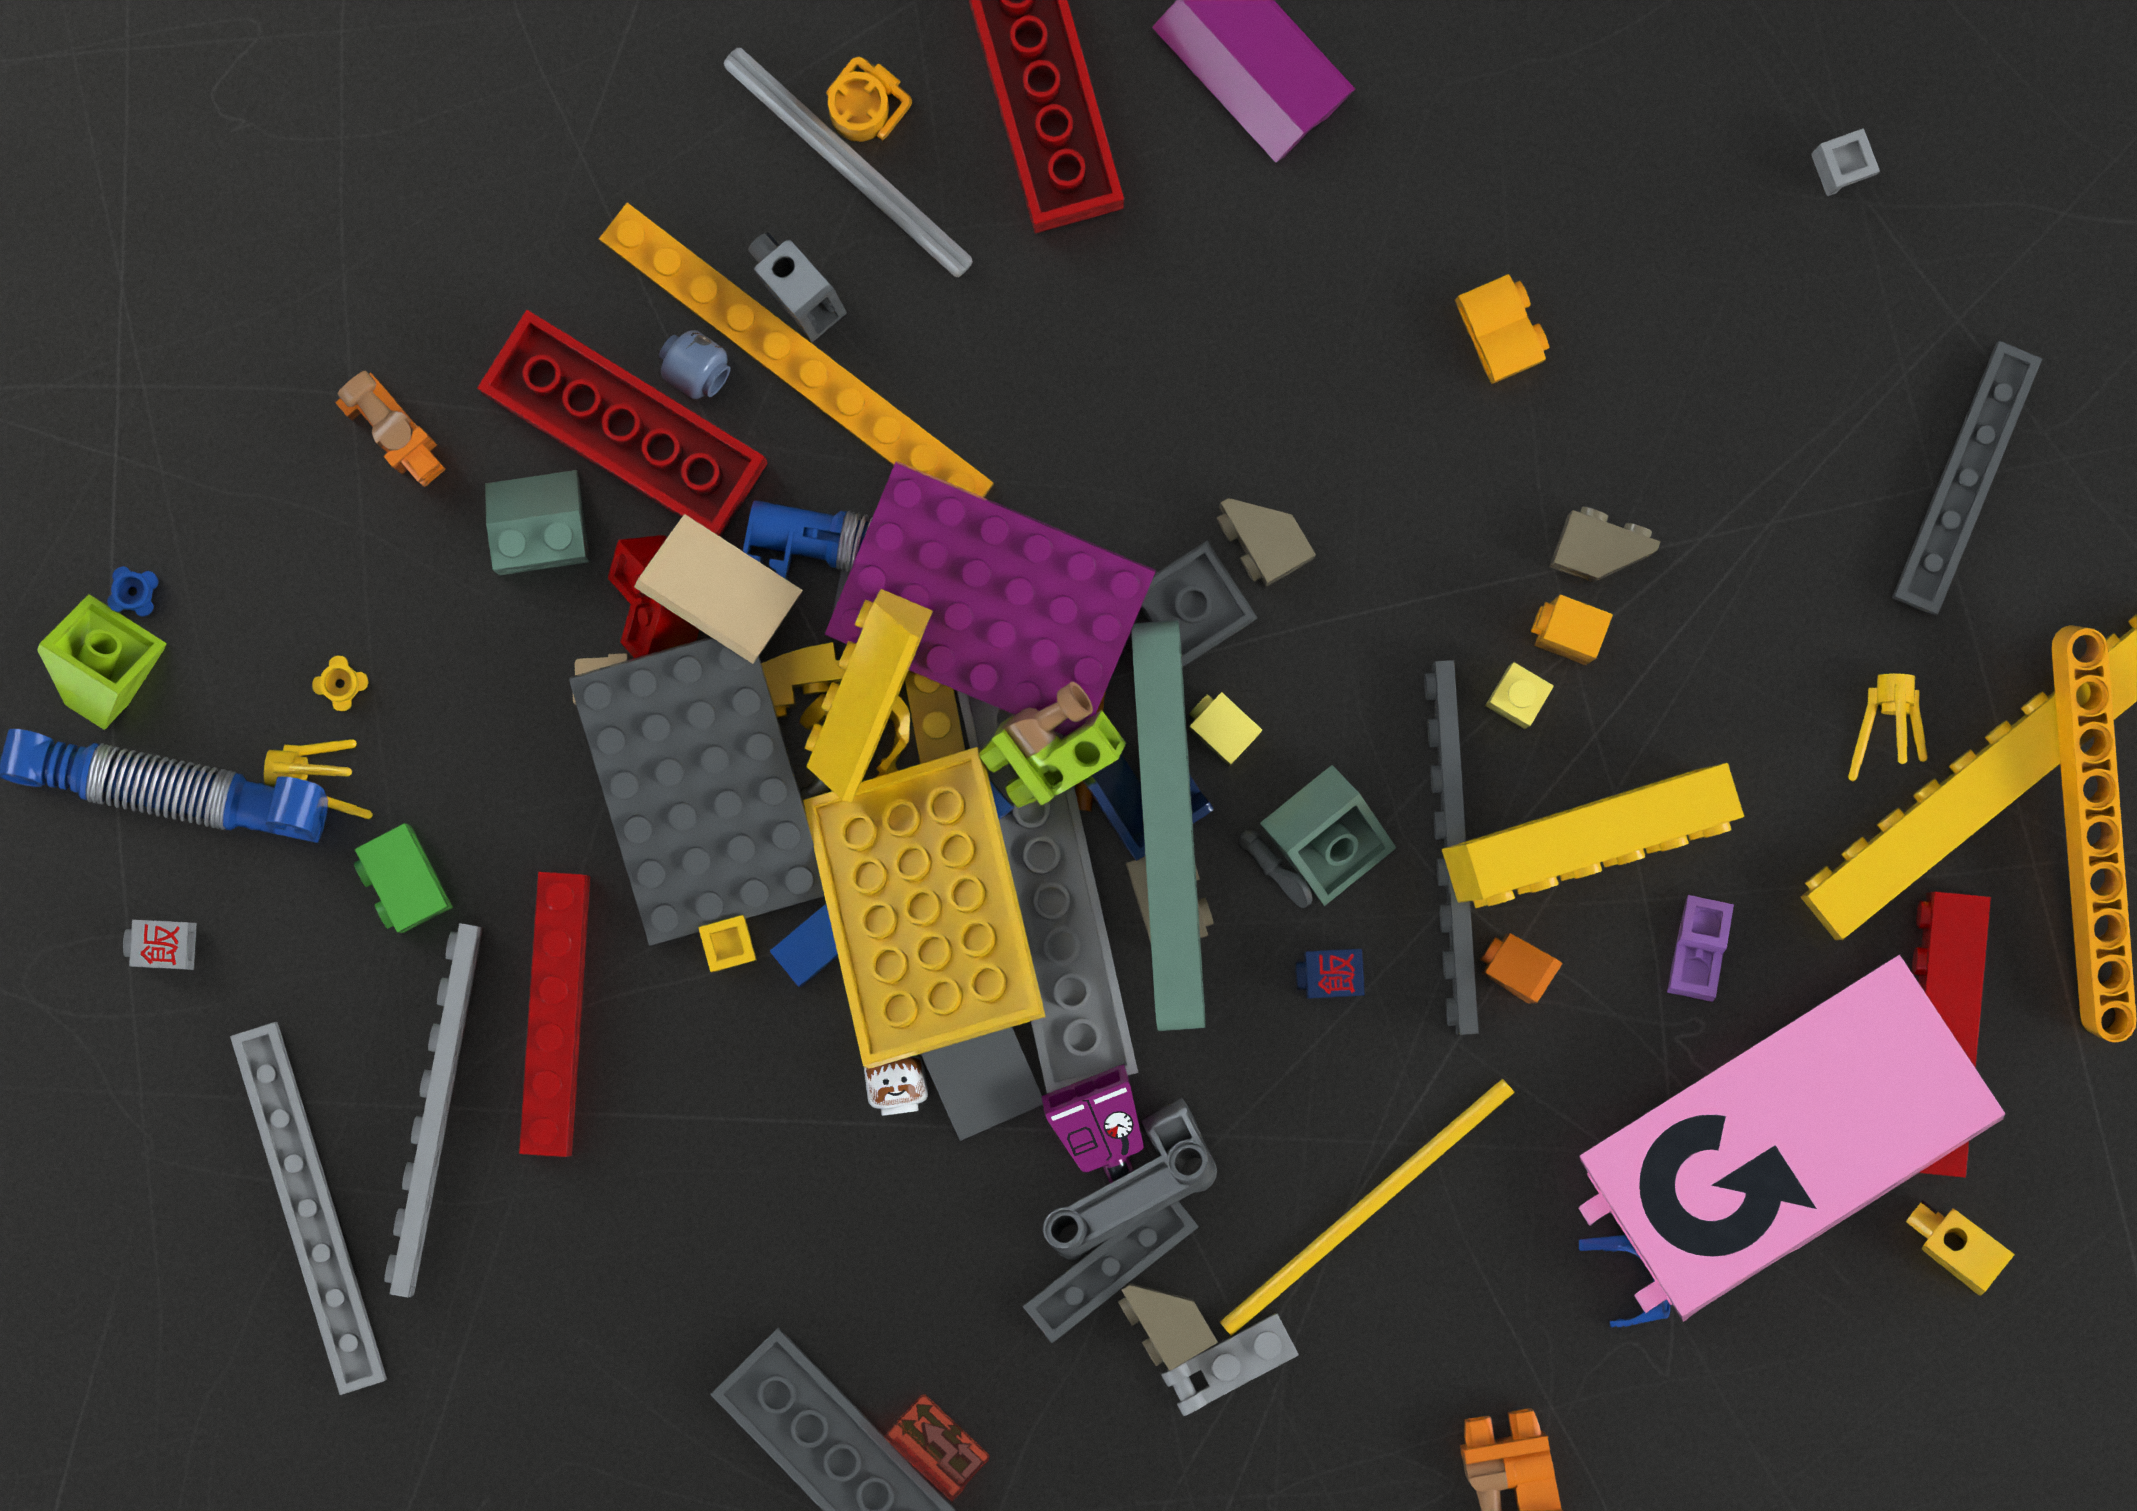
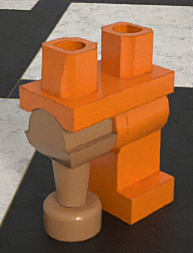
(393, 430)
(1510, 1462)

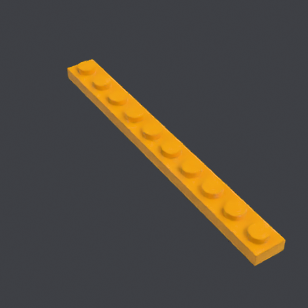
(784, 351)

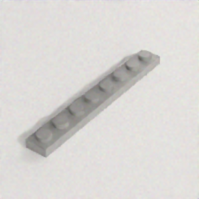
(429, 1130)
(308, 1208)

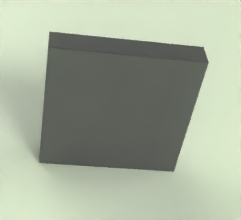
(1201, 598)

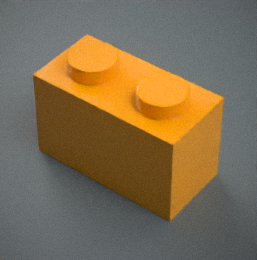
(1571, 629)

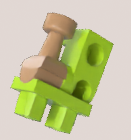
(1044, 760)

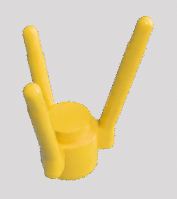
(1897, 698)
(291, 764)

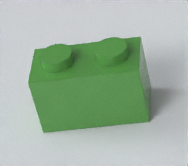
(402, 879)

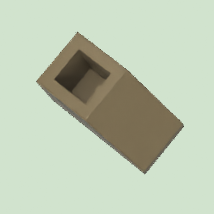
(1268, 537)
(1596, 548)
(1171, 1321)

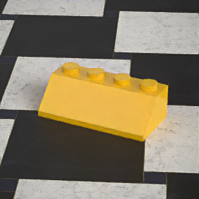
(867, 691)

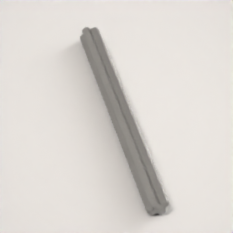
(848, 162)

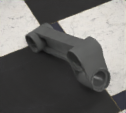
(1141, 1191)

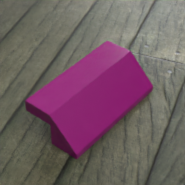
(1256, 67)

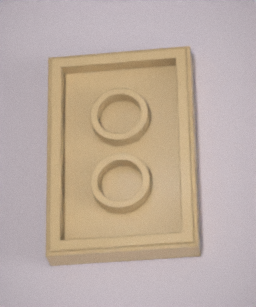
(718, 588)

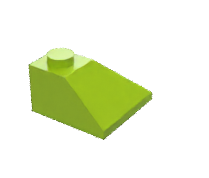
(99, 660)

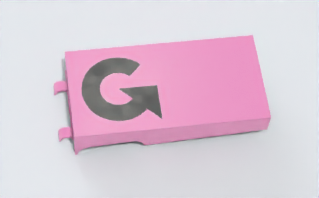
(1788, 1139)

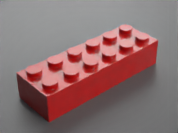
(1048, 110)
(622, 424)

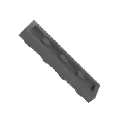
(1107, 1270)

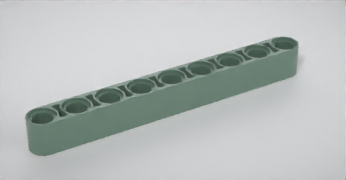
(1168, 826)

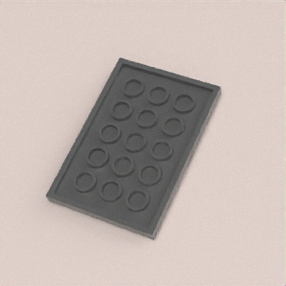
(698, 787)

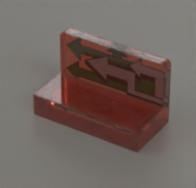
(937, 1446)

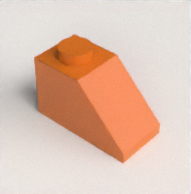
(1519, 967)

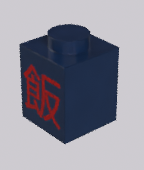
(1331, 973)

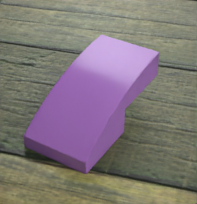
(1700, 948)

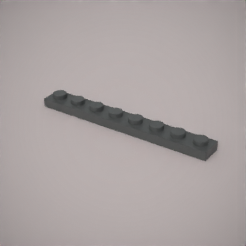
(1450, 826)

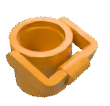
(860, 101)

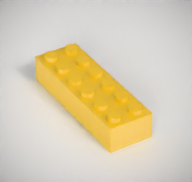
(1596, 832)

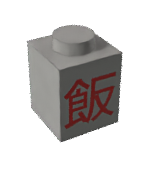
(160, 944)

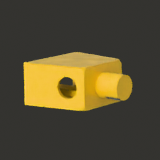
(1976, 1262)

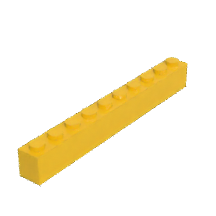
(1959, 805)

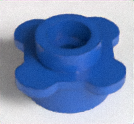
(123, 581)

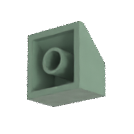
(536, 523)
(1328, 834)

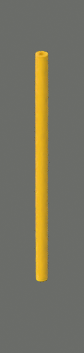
(1366, 1207)

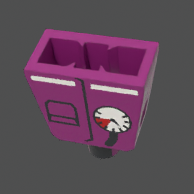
(1097, 1122)

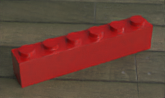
(1952, 977)
(554, 1014)

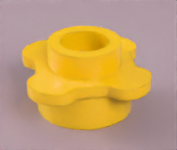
(326, 683)

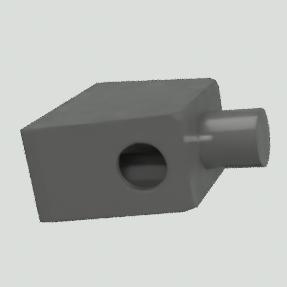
(796, 285)

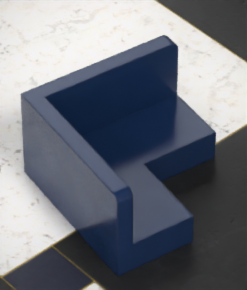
(1120, 800)

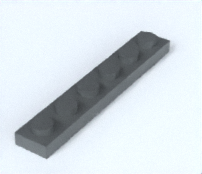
(1967, 478)

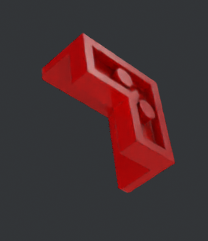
(648, 623)

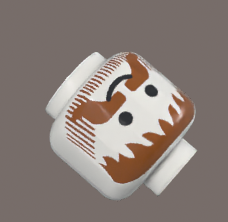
(897, 1085)

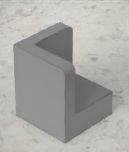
(1844, 161)

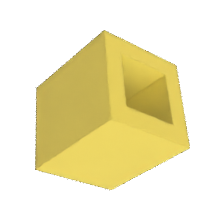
(1519, 695)
(1223, 727)

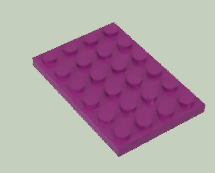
(1008, 595)

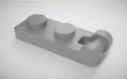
(1232, 1363)

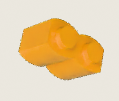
(1501, 328)

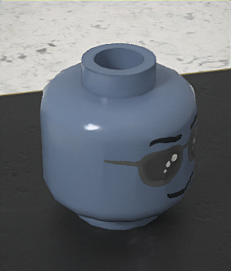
(694, 364)

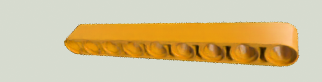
(2081, 814)

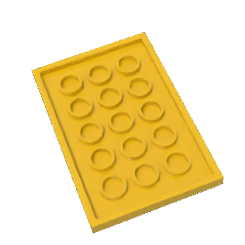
(924, 909)

